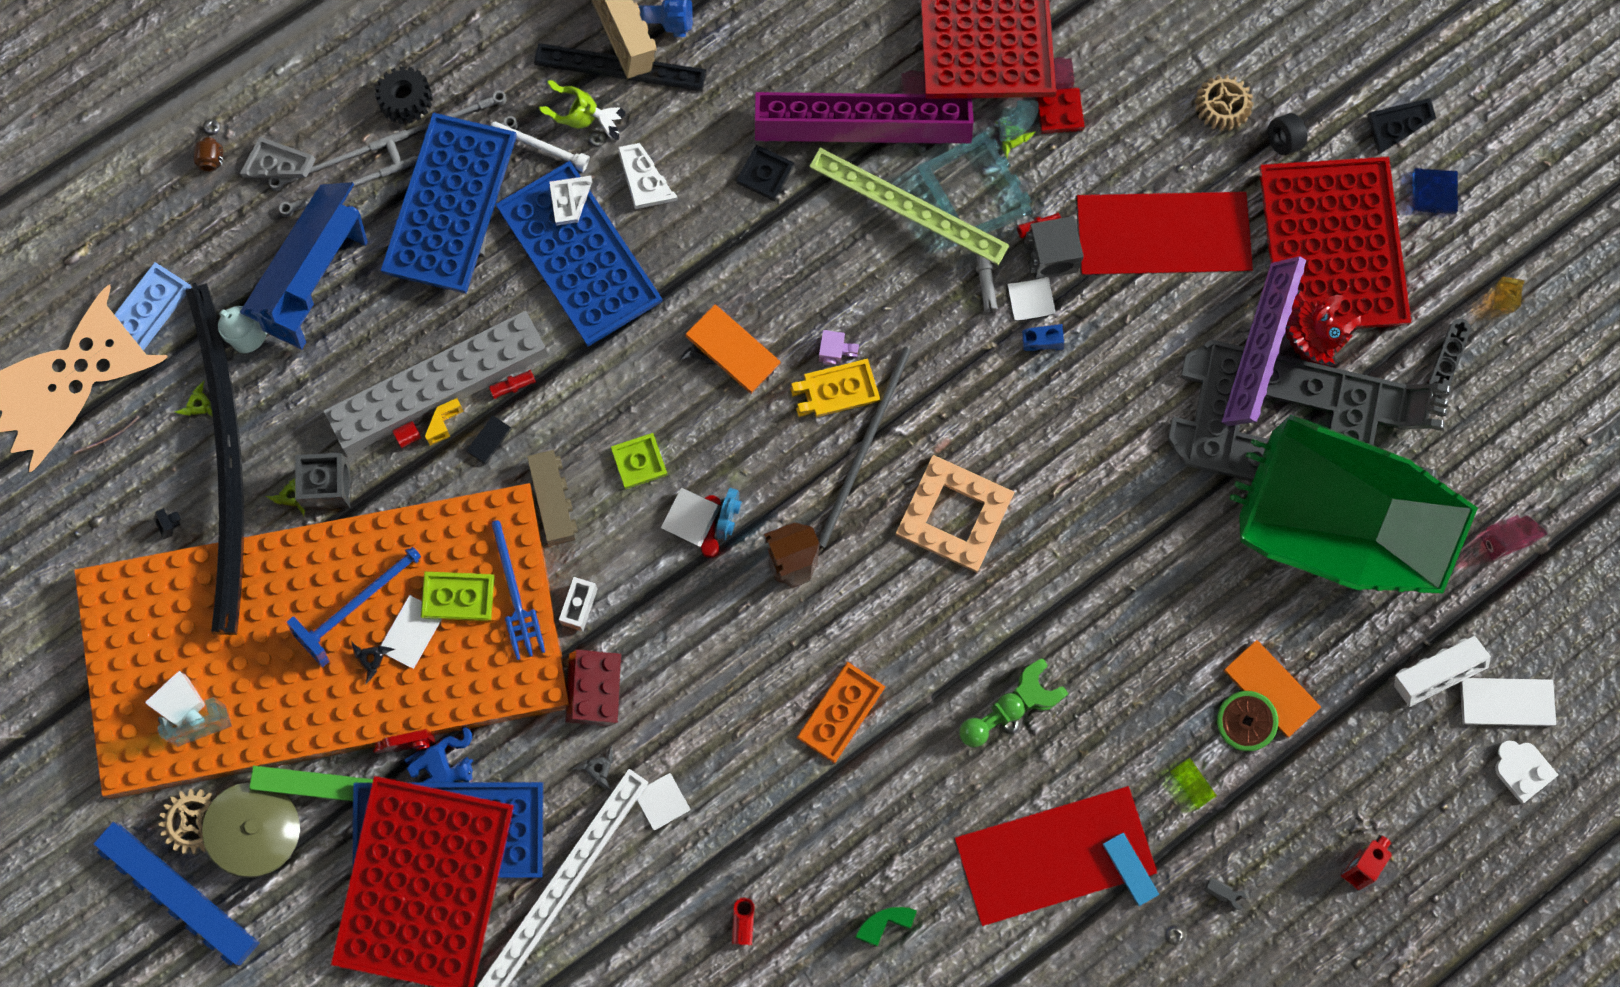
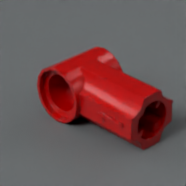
(743, 924)

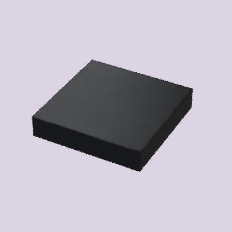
(765, 172)

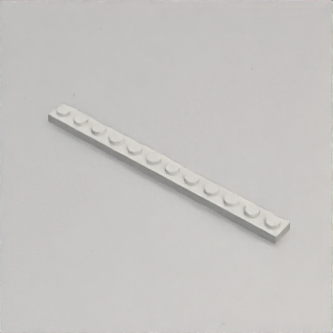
(565, 881)

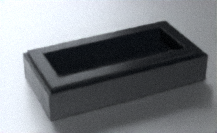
(489, 440)

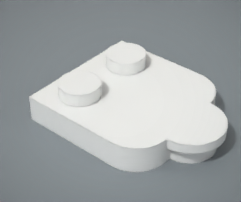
(1523, 769)

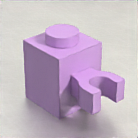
(833, 348)

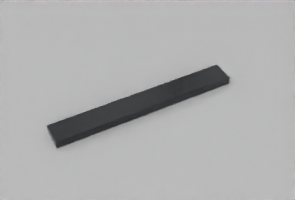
(610, 66)

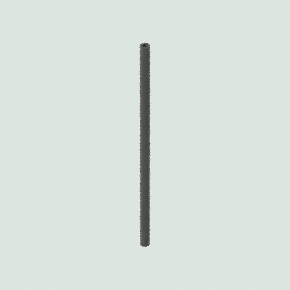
(833, 517)

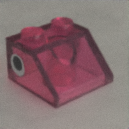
(1512, 536)

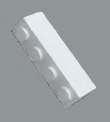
(1441, 670)

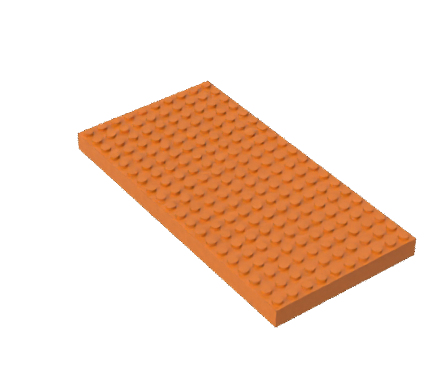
(156, 619)

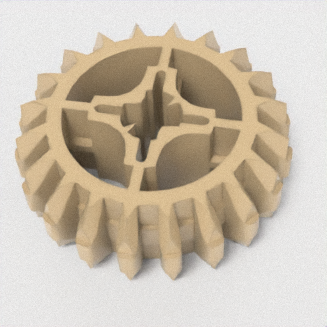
(1228, 97)

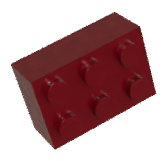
(593, 687)

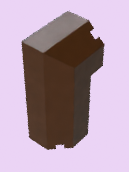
(793, 553)

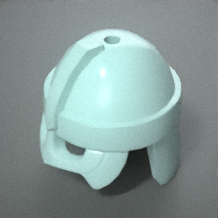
(240, 331)

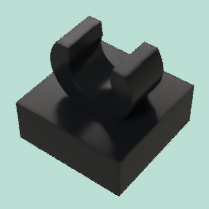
(166, 523)

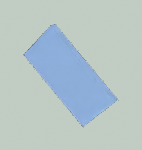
(151, 304)

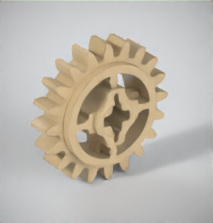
(185, 827)

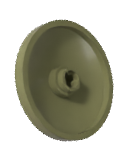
(250, 831)

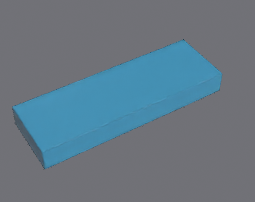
(1130, 869)

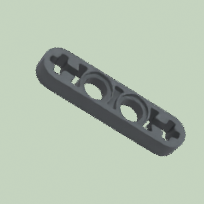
(1447, 357)

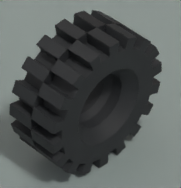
(407, 107)

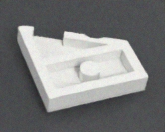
(569, 198)

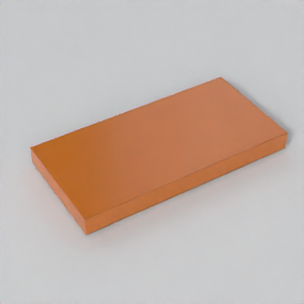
(733, 349)
(1262, 673)
(840, 712)

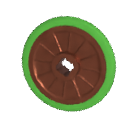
(1254, 706)

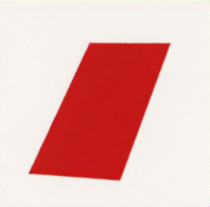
(1164, 232)
(1050, 855)

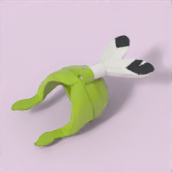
(584, 111)

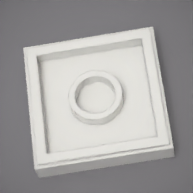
(690, 517)

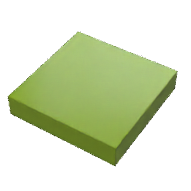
(639, 461)

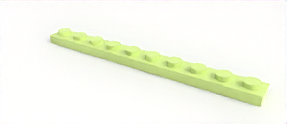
(909, 206)

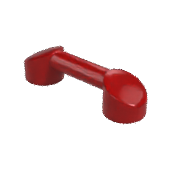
(710, 545)

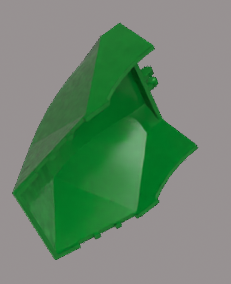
(1351, 511)

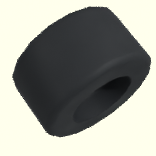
(1287, 134)

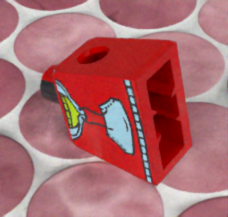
(1368, 863)

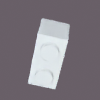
(578, 604)

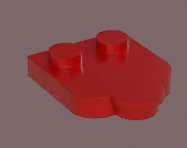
(419, 739)

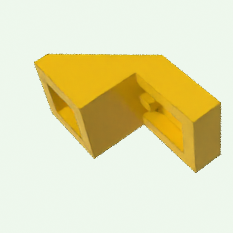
(437, 429)

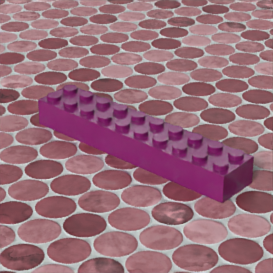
(862, 118)

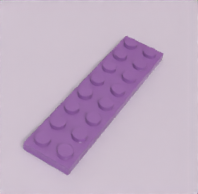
(1264, 341)

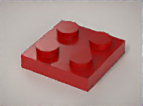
(1061, 112)

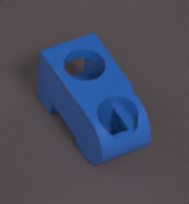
(1043, 338)

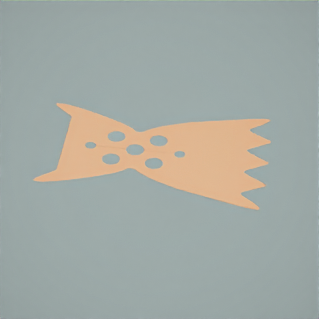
(45, 415)

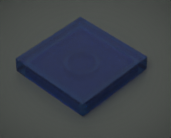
(1435, 191)

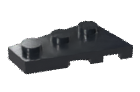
(1398, 122)

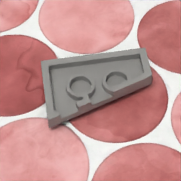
(276, 161)

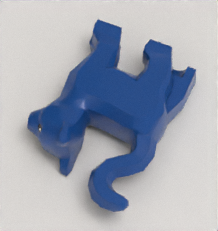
(437, 764)

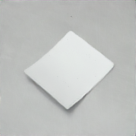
(1031, 299)
(662, 801)

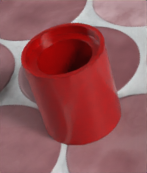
(406, 434)

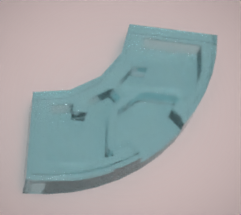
(1019, 121)

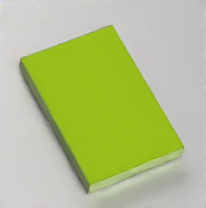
(457, 596)

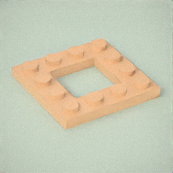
(917, 531)

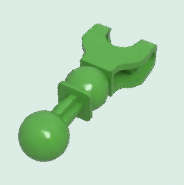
(1013, 705)

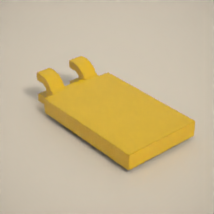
(836, 389)

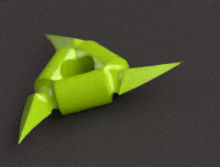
(1006, 145)
(190, 406)
(283, 498)

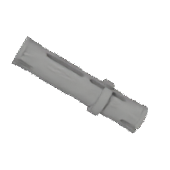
(986, 280)

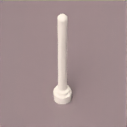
(579, 161)

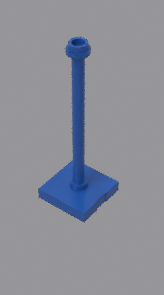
(311, 639)

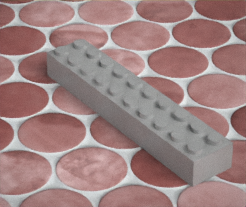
(436, 381)

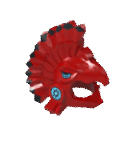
(1315, 331)

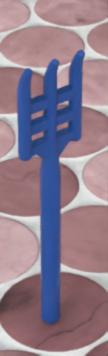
(519, 614)

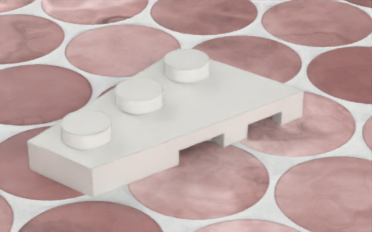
(643, 179)

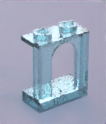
(216, 721)

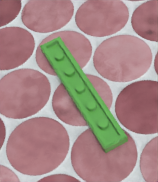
(303, 783)

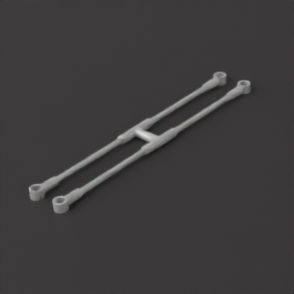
(389, 142)

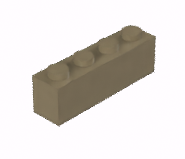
(551, 497)

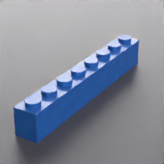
(176, 893)

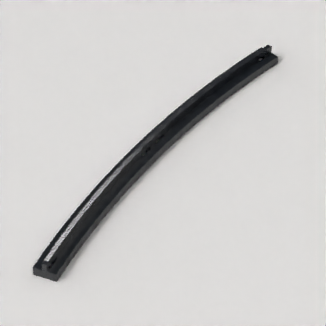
(229, 478)

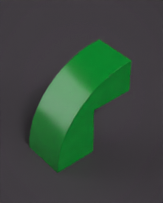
(874, 927)

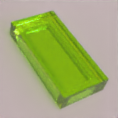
(1193, 783)

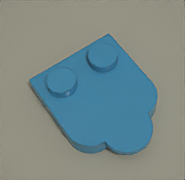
(730, 507)

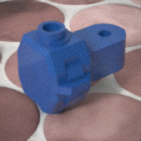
(674, 16)

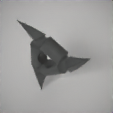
(589, 765)

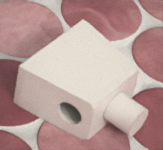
(177, 700)

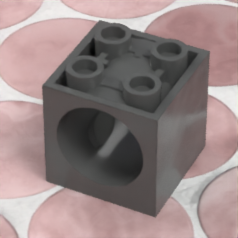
(1053, 248)
(322, 481)

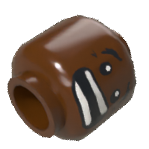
(208, 154)

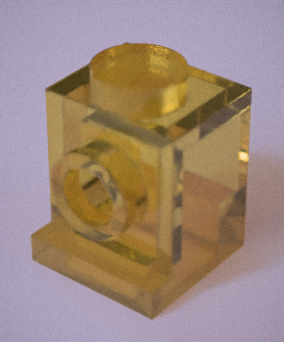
(1501, 298)

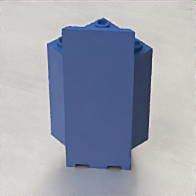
(285, 289)

